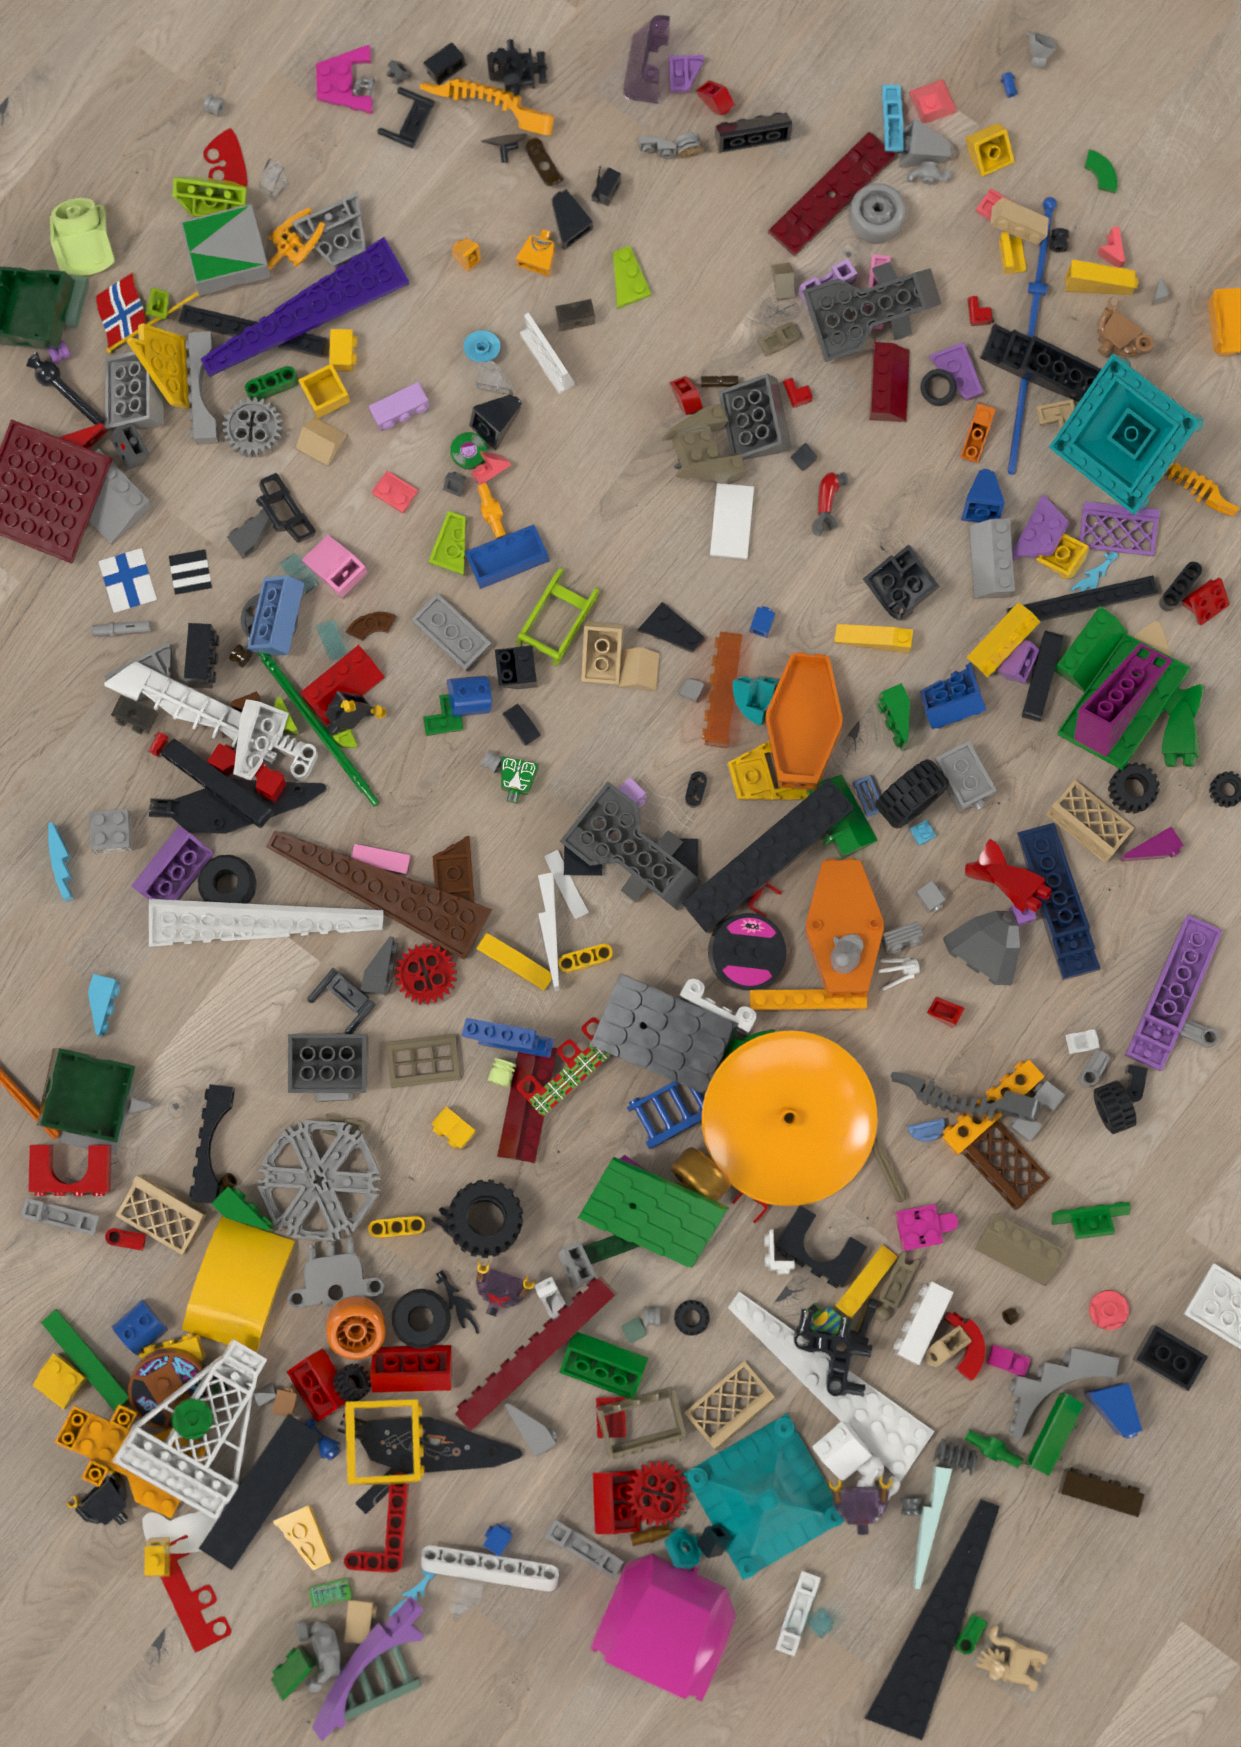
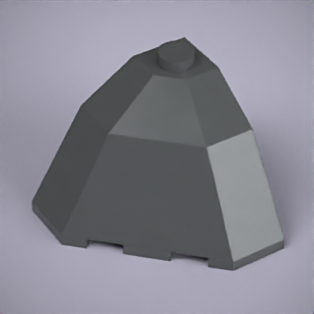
(988, 945)

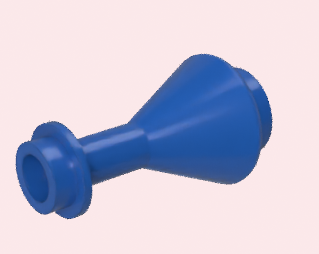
(328, 1447)

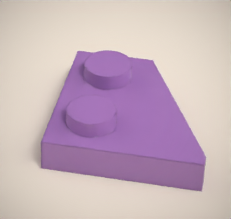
(684, 71)

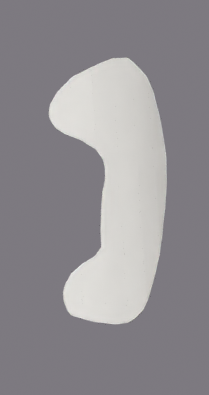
(193, 1525)

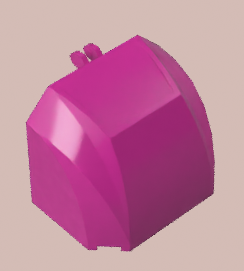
(666, 1626)

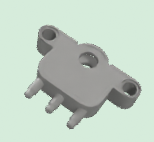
(330, 1271)

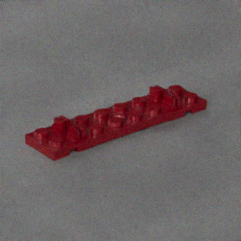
(817, 208)

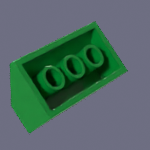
(1091, 649)
(603, 1365)

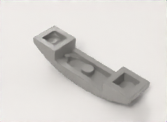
(60, 1216)
(584, 1548)

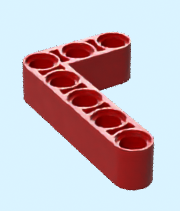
(391, 1531)

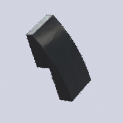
(521, 724)

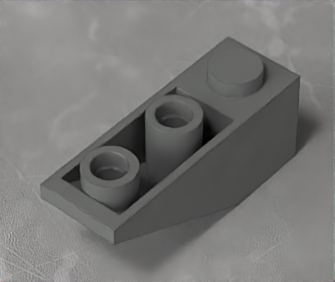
(250, 535)
(377, 972)

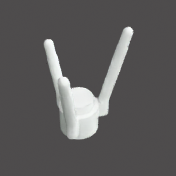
(908, 967)

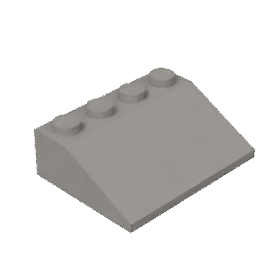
(131, 394)
(118, 505)

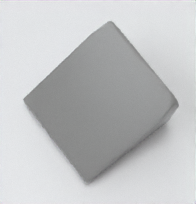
(1160, 293)
(692, 689)
(139, 1106)

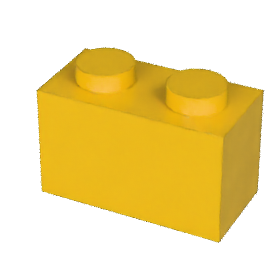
(342, 349)

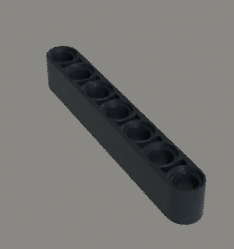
(217, 783)

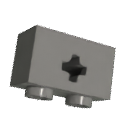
(576, 1265)

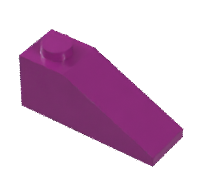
(1158, 847)

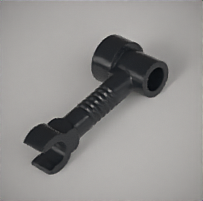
(859, 1337)

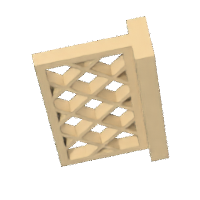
(1082, 830)
(168, 1198)
(742, 1418)

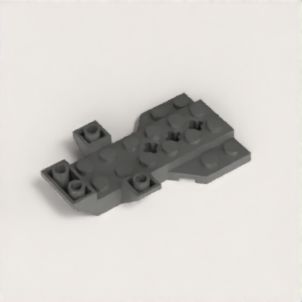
(890, 302)
(648, 863)

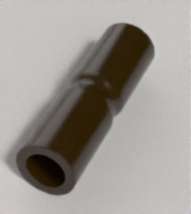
(715, 381)

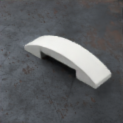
(797, 1613)

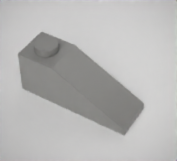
(534, 1432)

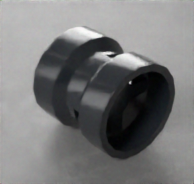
(1059, 240)

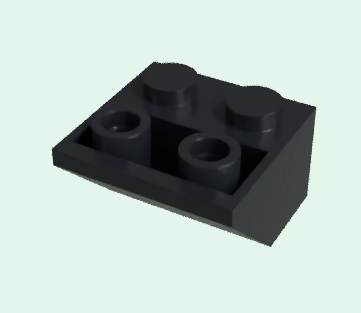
(516, 667)

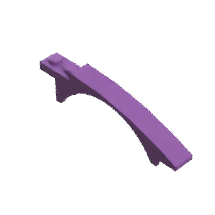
(396, 1631)

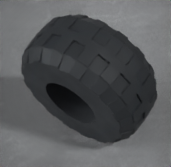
(223, 865)
(403, 1310)

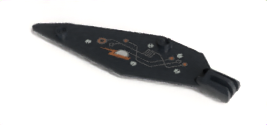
(443, 1444)

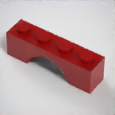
(269, 782)

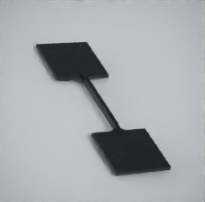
(686, 855)

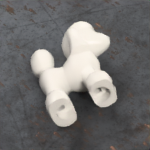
(873, 1471)

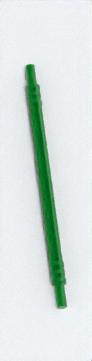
(317, 726)

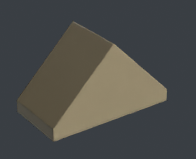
(783, 281)

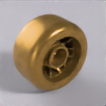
(700, 1174)

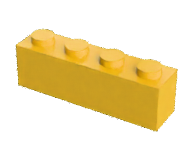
(1003, 639)

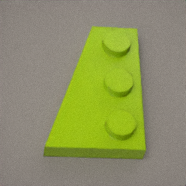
(629, 279)
(450, 544)

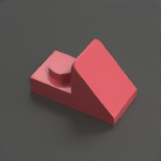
(1114, 251)
(494, 465)

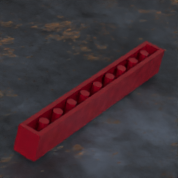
(532, 1356)

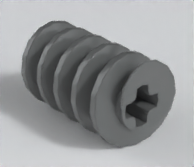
(956, 1456)

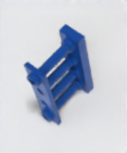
(671, 1128)

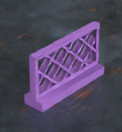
(1115, 512)

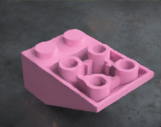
(335, 566)

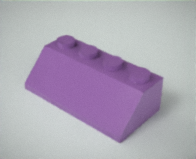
(173, 867)

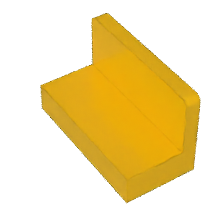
(1012, 254)

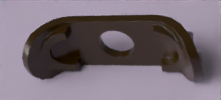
(538, 154)

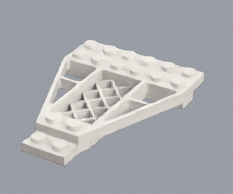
(174, 1470)

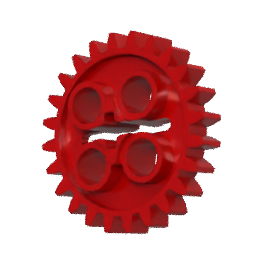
(442, 968)
(652, 1511)

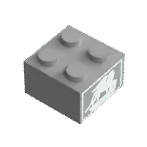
(111, 831)

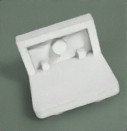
(781, 1267)

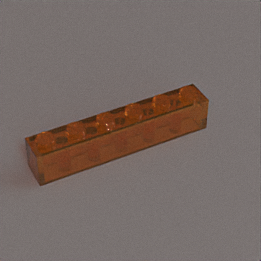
(722, 696)

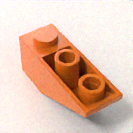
(978, 432)

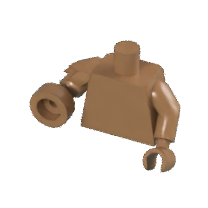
(1120, 333)

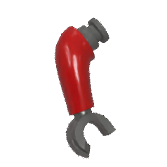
(828, 486)

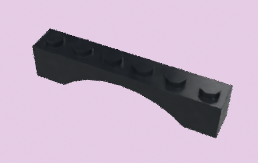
(218, 1104)

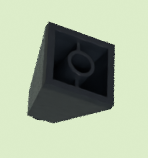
(495, 418)

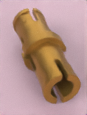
(650, 1535)

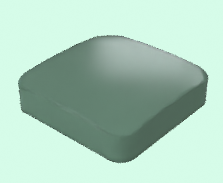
(633, 1330)

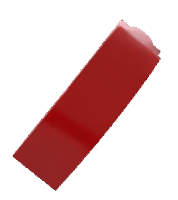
(975, 1351)

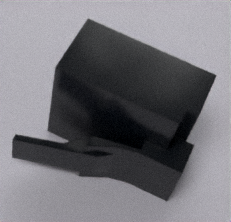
(607, 186)

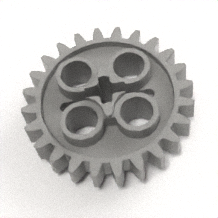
(235, 426)

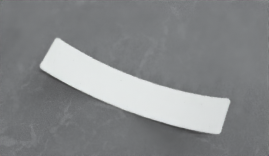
(566, 885)

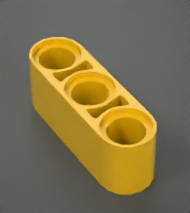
(575, 957)
(388, 1223)

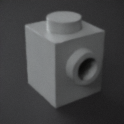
(931, 897)

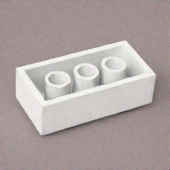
(923, 1322)

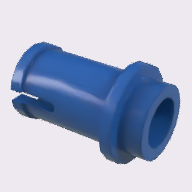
(1009, 85)

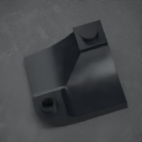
(901, 582)

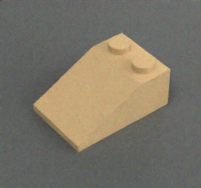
(602, 652)

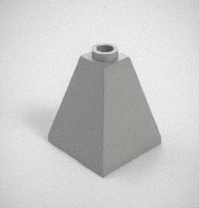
(923, 145)

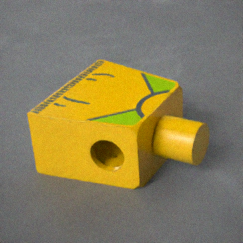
(157, 1557)

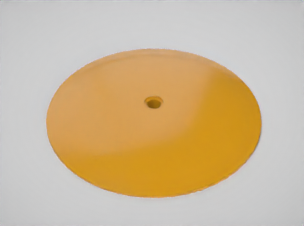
(798, 1158)

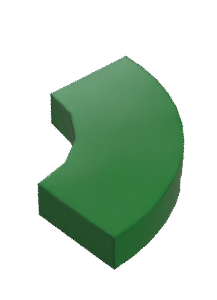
(1103, 171)

